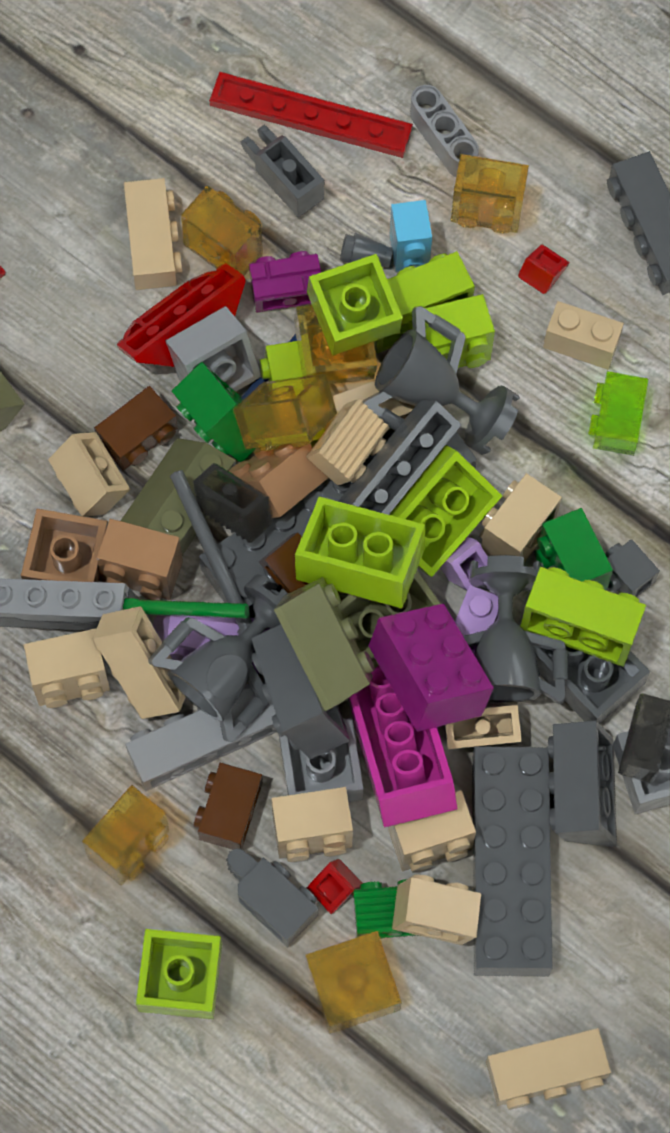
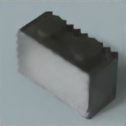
(233, 502)
(646, 738)

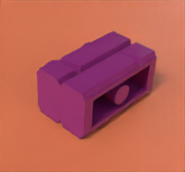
(282, 281)

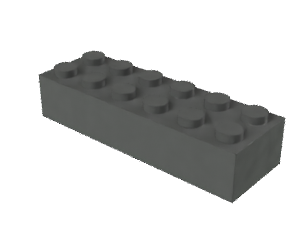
(512, 861)

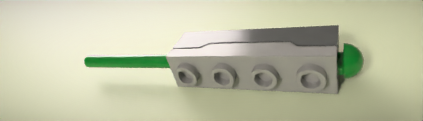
(82, 604)

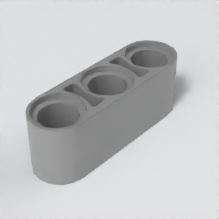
(441, 117)

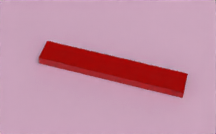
(311, 114)

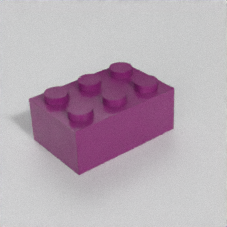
(430, 667)

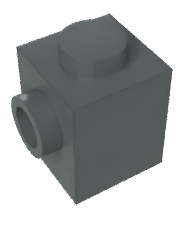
(631, 569)

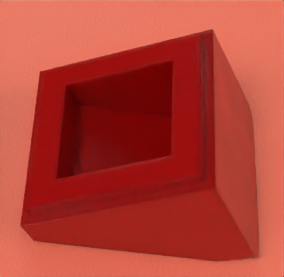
(542, 269)
(334, 885)

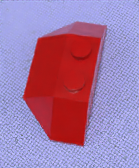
(179, 310)

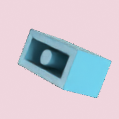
(410, 234)

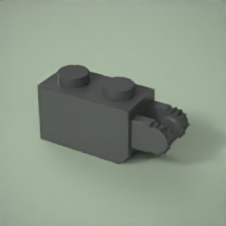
(286, 171)
(271, 896)

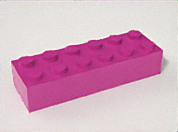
(403, 764)

